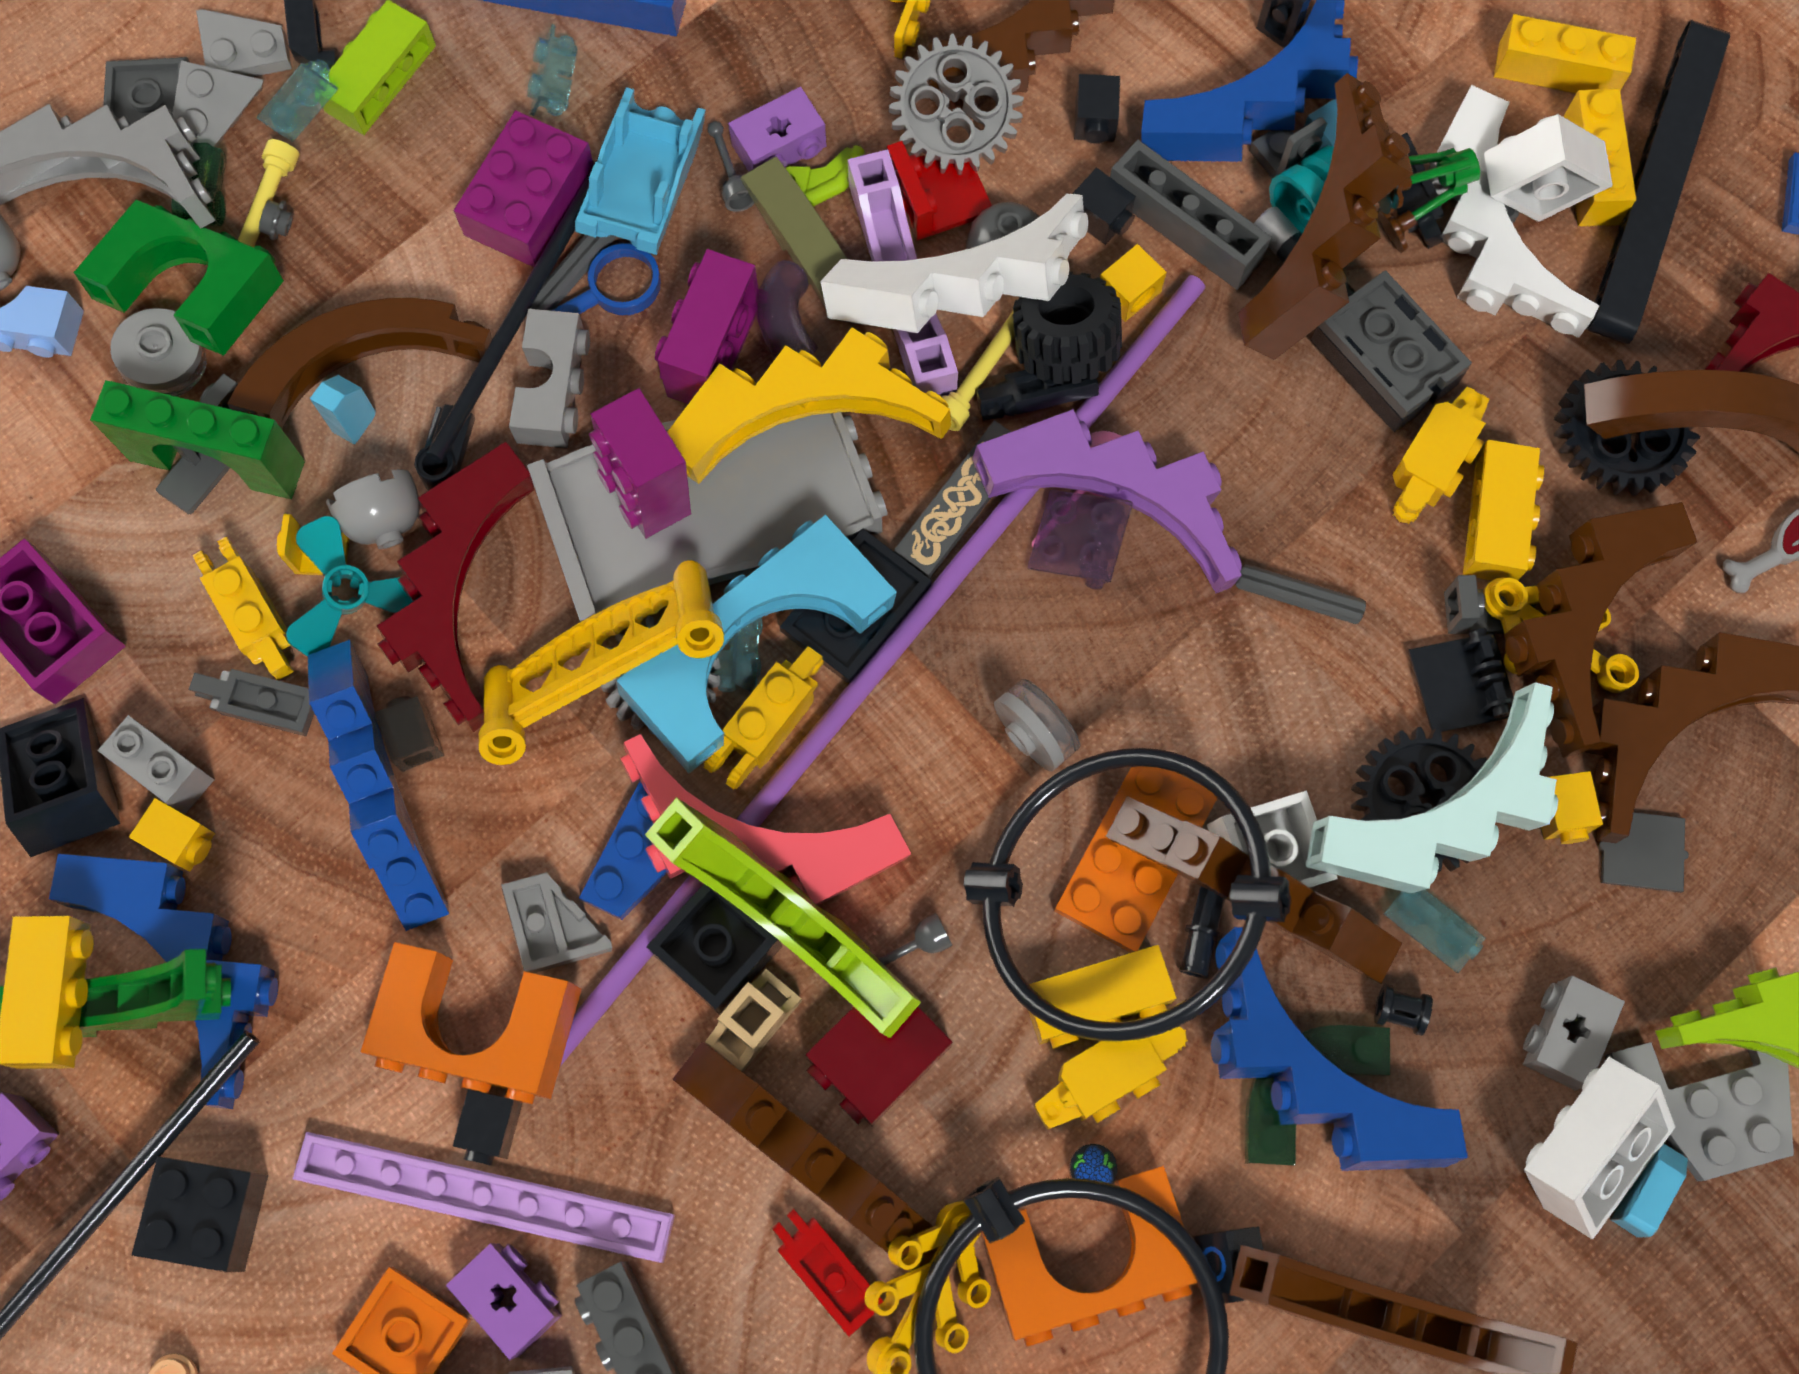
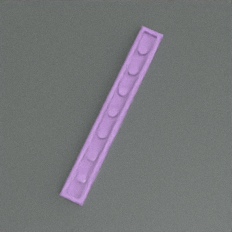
(484, 1197)

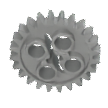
(982, 77)

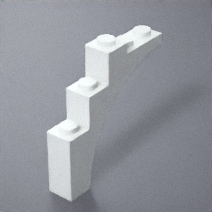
(1481, 227)
(967, 282)

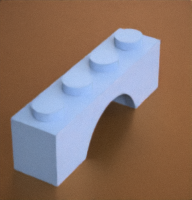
(40, 322)

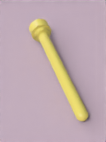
(278, 161)
(959, 400)

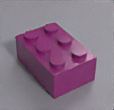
(523, 188)
(708, 324)
(640, 464)
(48, 625)

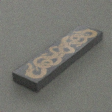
(948, 514)

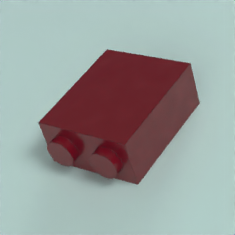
(871, 1067)

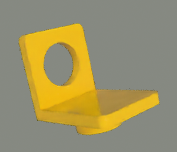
(290, 551)

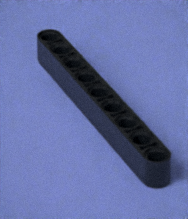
(1659, 181)

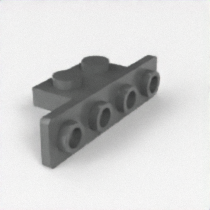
(197, 473)

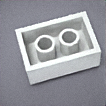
(1599, 1146)

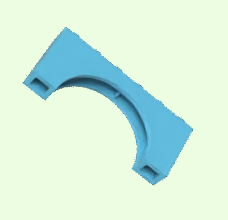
(811, 572)

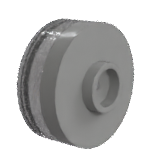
(156, 353)
(1036, 725)

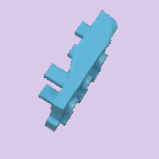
(639, 174)

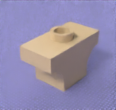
(752, 1019)

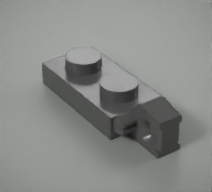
(257, 700)

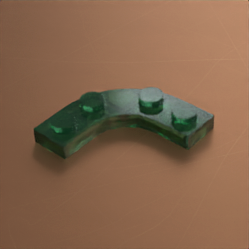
(1350, 1048)

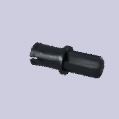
(1202, 934)

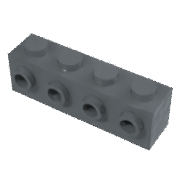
(1191, 215)
(624, 1323)

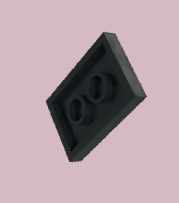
(838, 642)

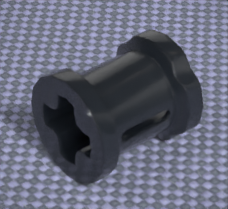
(1403, 1009)

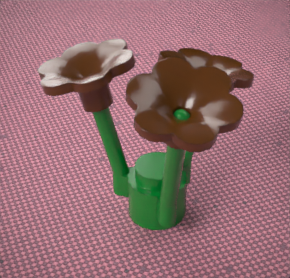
(1452, 170)

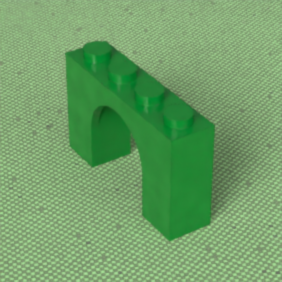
(153, 240)
(149, 422)

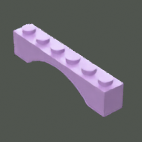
(888, 238)

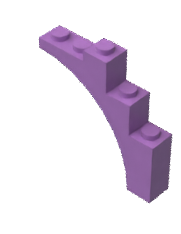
(1175, 495)

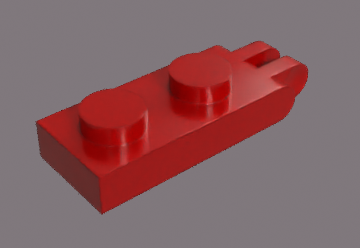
(826, 1272)

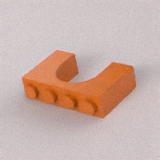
(521, 1060)
(1039, 1303)

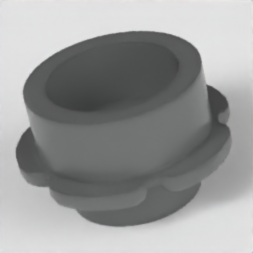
(275, 219)

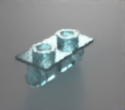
(554, 58)
(299, 99)
(741, 663)
(1436, 928)

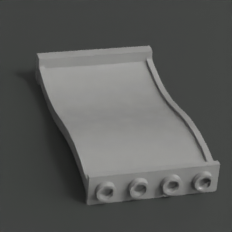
(736, 515)

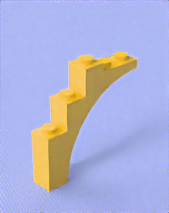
(795, 386)

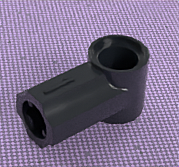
(455, 455)

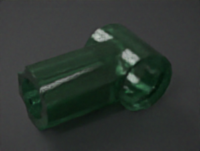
(210, 172)

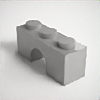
(547, 412)

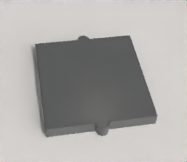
(1649, 856)

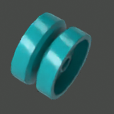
(1300, 186)

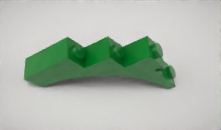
(166, 992)

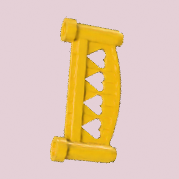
(685, 622)

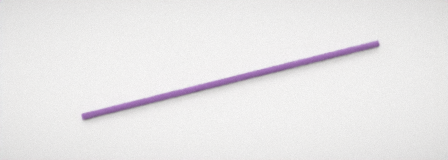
(881, 662)

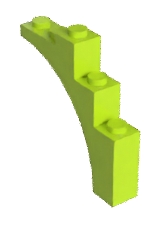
(785, 911)
(1759, 1019)

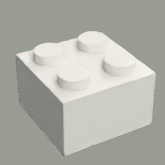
(1547, 168)
(1287, 833)

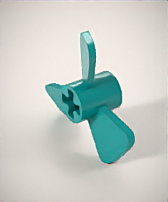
(324, 547)

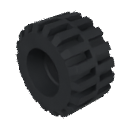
(1071, 333)

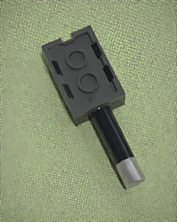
(1380, 340)

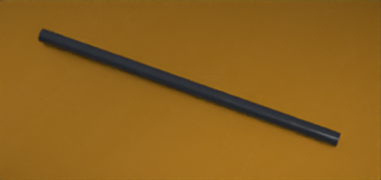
(507, 329)
(126, 1181)

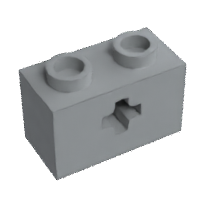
(155, 765)
(1592, 1020)

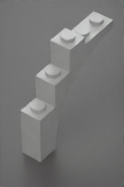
(149, 152)

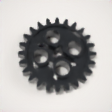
(1646, 466)
(1394, 761)

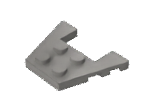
(1725, 1119)

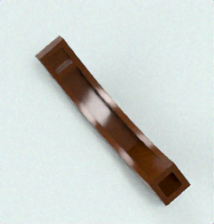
(348, 334)
(1694, 400)

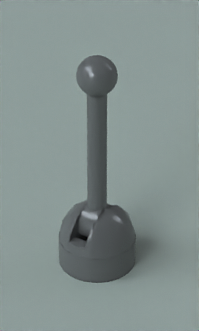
(733, 190)
(929, 937)

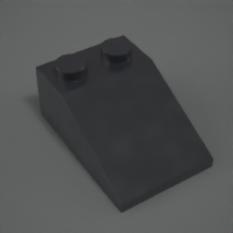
(55, 779)

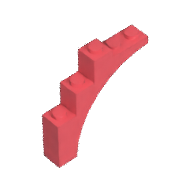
(819, 862)

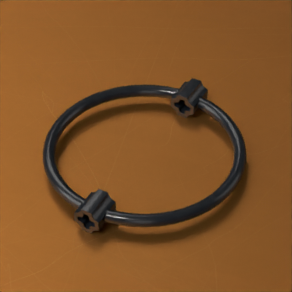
(1252, 896)
(998, 1215)

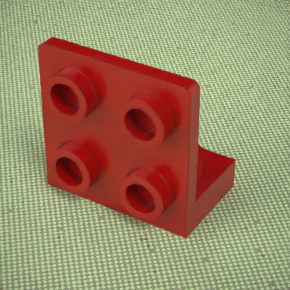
(935, 199)

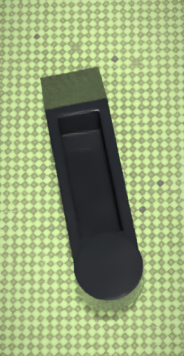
(305, 33)

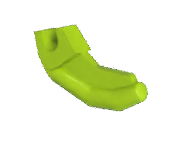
(827, 181)

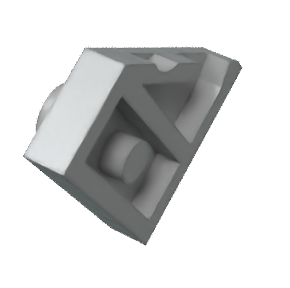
(242, 44)
(212, 99)
(549, 925)

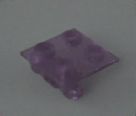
(1080, 536)

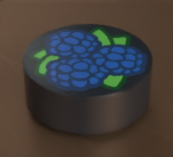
(1093, 1163)

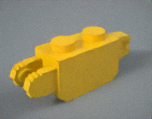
(1437, 453)
(246, 609)
(768, 716)
(1105, 1074)

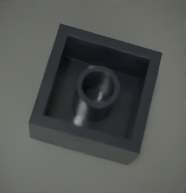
(714, 947)
(200, 1215)

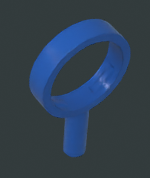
(593, 297)

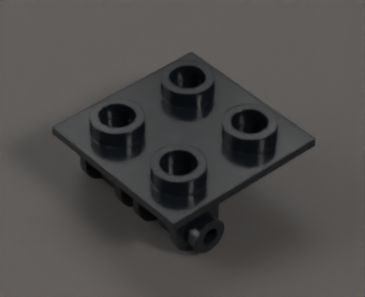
(1462, 681)

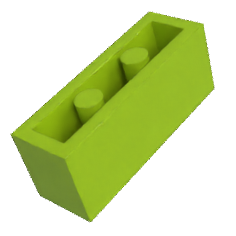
(377, 65)

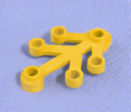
(1519, 609)
(887, 1348)

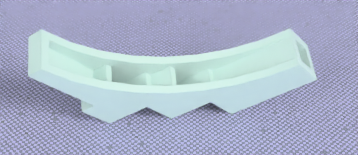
(1503, 791)

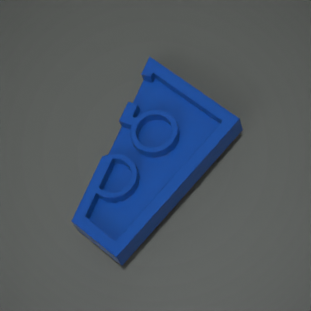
(624, 868)

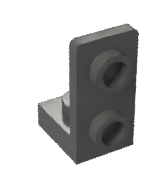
(1284, 148)
(1467, 607)

